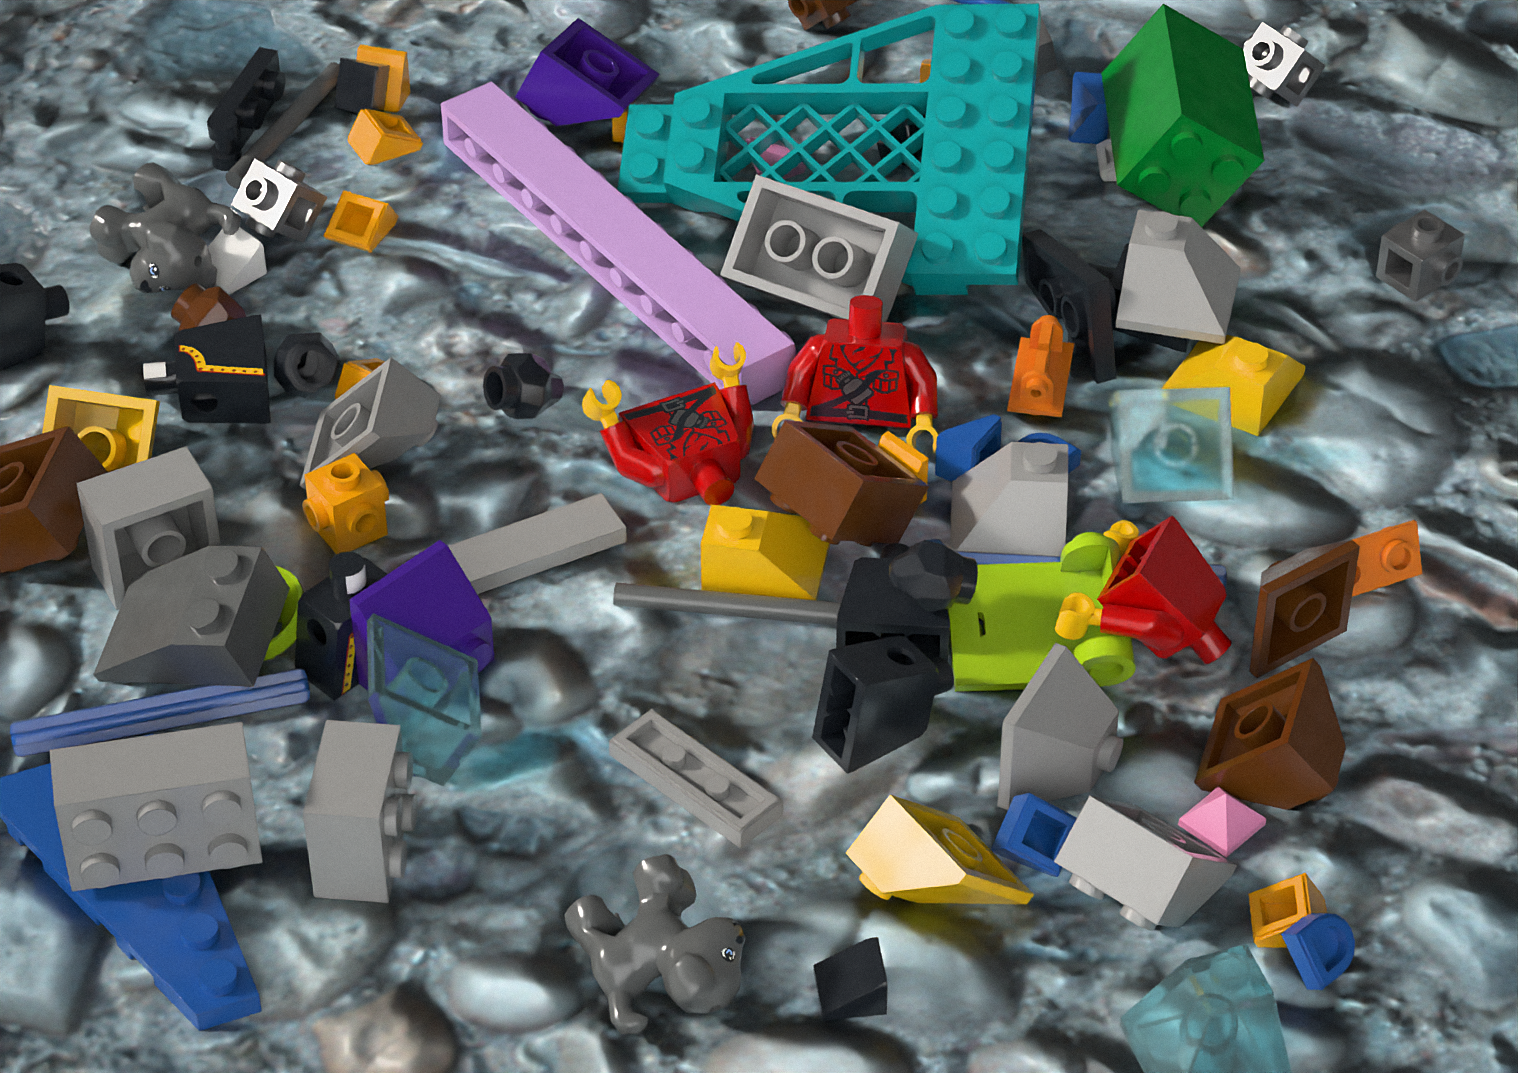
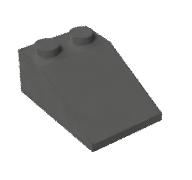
(197, 620)

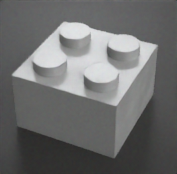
(146, 517)
(359, 811)

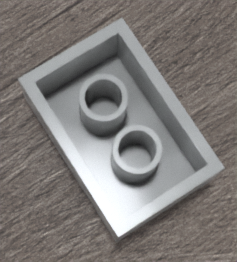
(816, 250)
(155, 806)

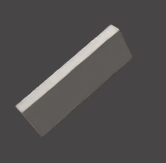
(539, 543)
(696, 778)

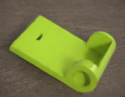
(1020, 616)

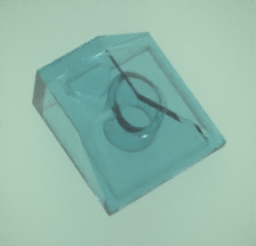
(1172, 444)
(426, 692)
(1209, 1019)

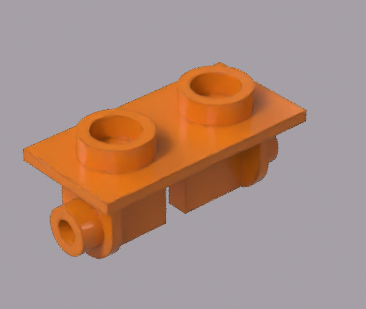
(1041, 370)
(1387, 557)

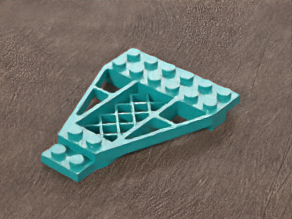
(972, 140)

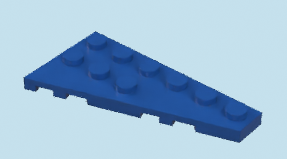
(165, 923)

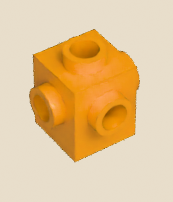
(346, 503)

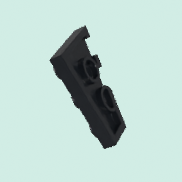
(1075, 293)

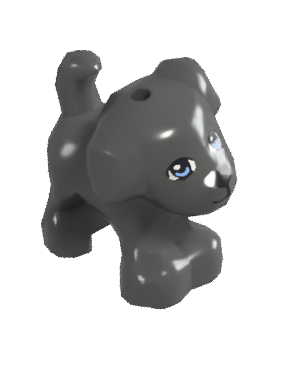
(164, 235)
(696, 962)

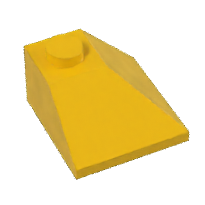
(1256, 377)
(111, 426)
(761, 554)
(931, 859)

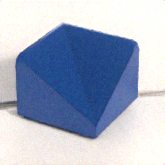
(1088, 109)
(967, 446)
(1033, 833)

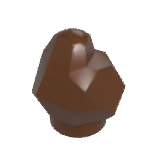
(204, 307)

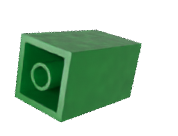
(1181, 116)

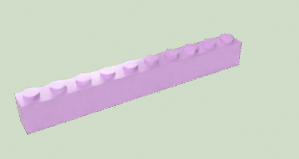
(614, 240)

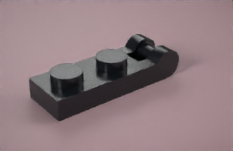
(245, 107)

